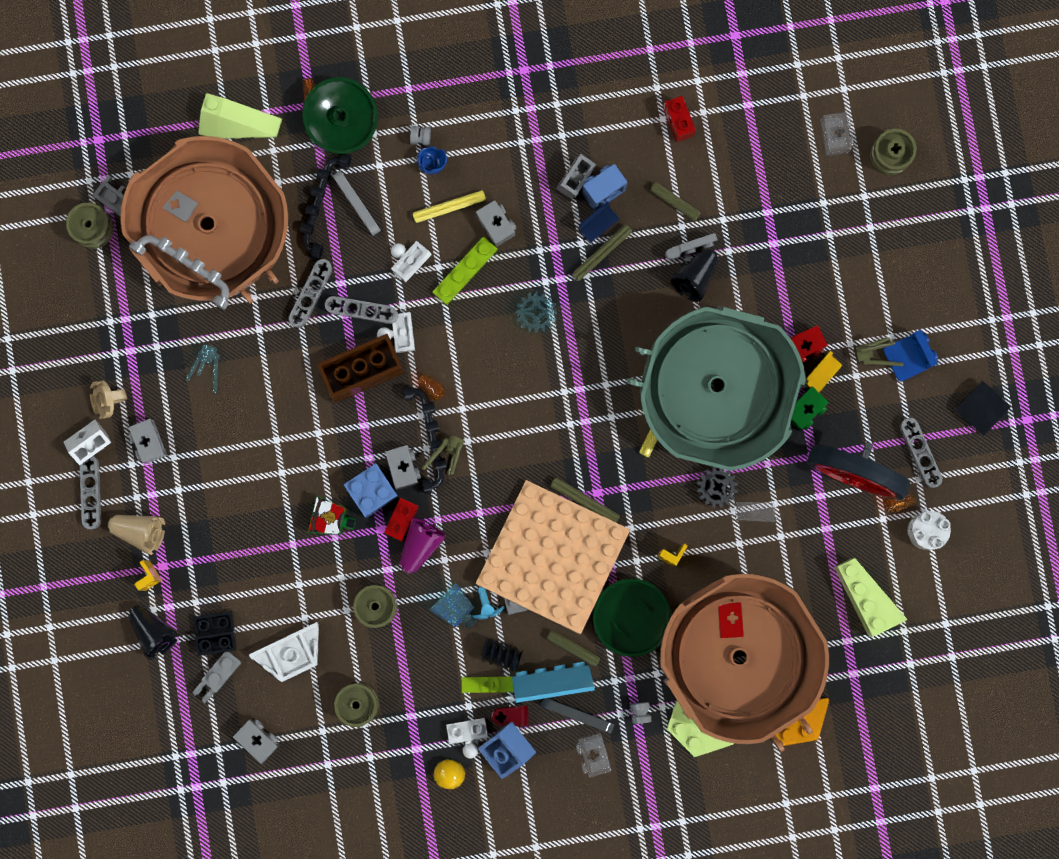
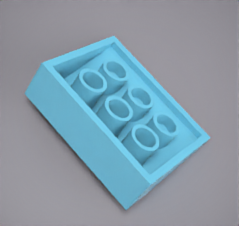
(552, 683)

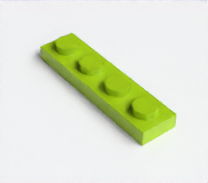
(465, 271)

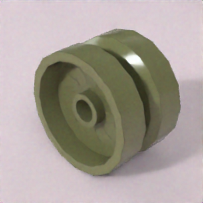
(887, 144)
(78, 225)
(387, 606)
(345, 708)

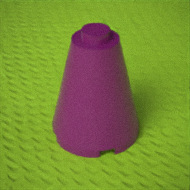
(419, 544)

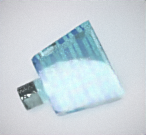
(455, 607)

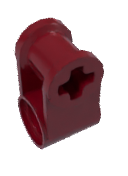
(514, 714)

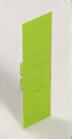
(487, 684)

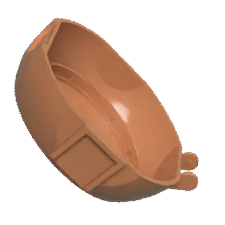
(231, 190)
(781, 670)

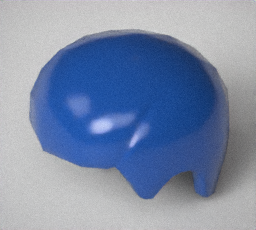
(431, 160)

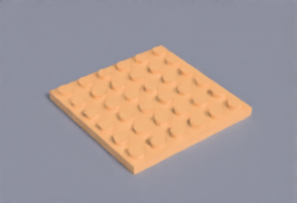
(553, 557)

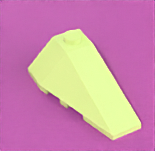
(233, 120)

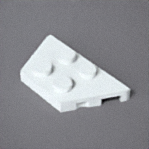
(291, 654)

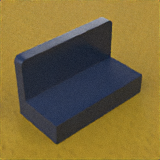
(598, 223)

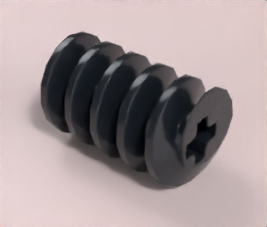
(501, 655)

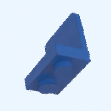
(913, 353)

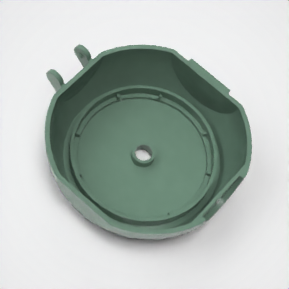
(758, 394)

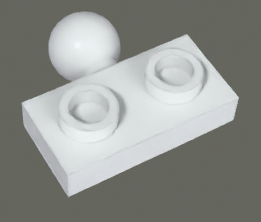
(410, 260)
(401, 332)
(467, 732)

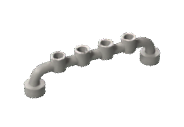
(181, 256)

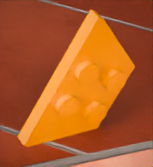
(795, 734)

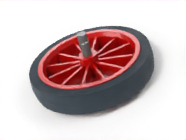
(859, 471)

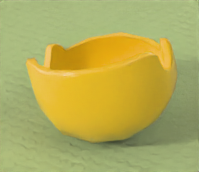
(449, 774)

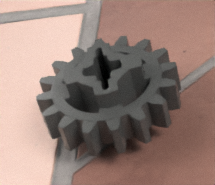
(721, 495)

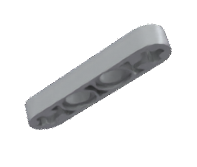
(356, 203)
(312, 294)
(361, 310)
(924, 451)
(87, 492)

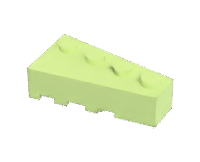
(868, 599)

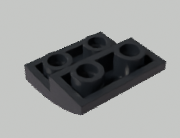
(983, 408)
(215, 633)

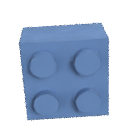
(604, 187)
(371, 490)
(507, 750)

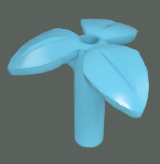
(486, 610)

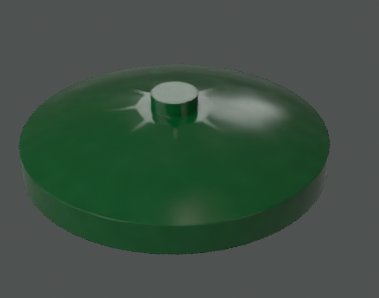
(339, 115)

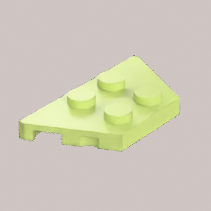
(690, 736)

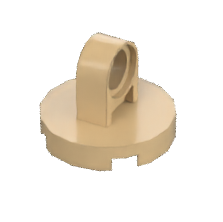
(104, 399)

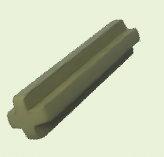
(675, 201)
(573, 648)

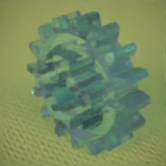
(536, 305)

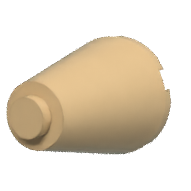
(139, 531)

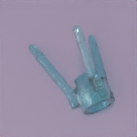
(206, 355)

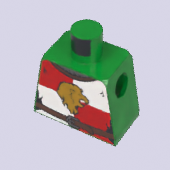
(329, 518)

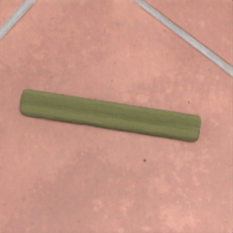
(602, 252)
(584, 500)

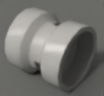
(425, 135)
(640, 713)

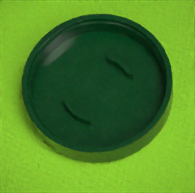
(631, 617)

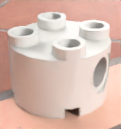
(929, 530)

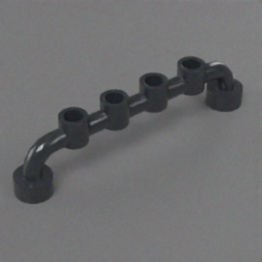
(318, 194)
(432, 427)

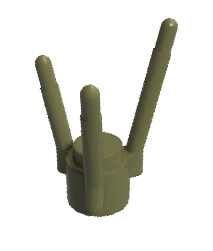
(865, 352)
(453, 447)

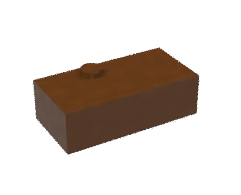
(360, 368)

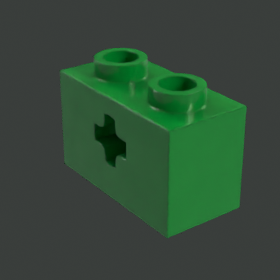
(817, 404)

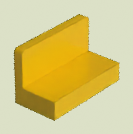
(823, 372)
(670, 558)
(151, 579)

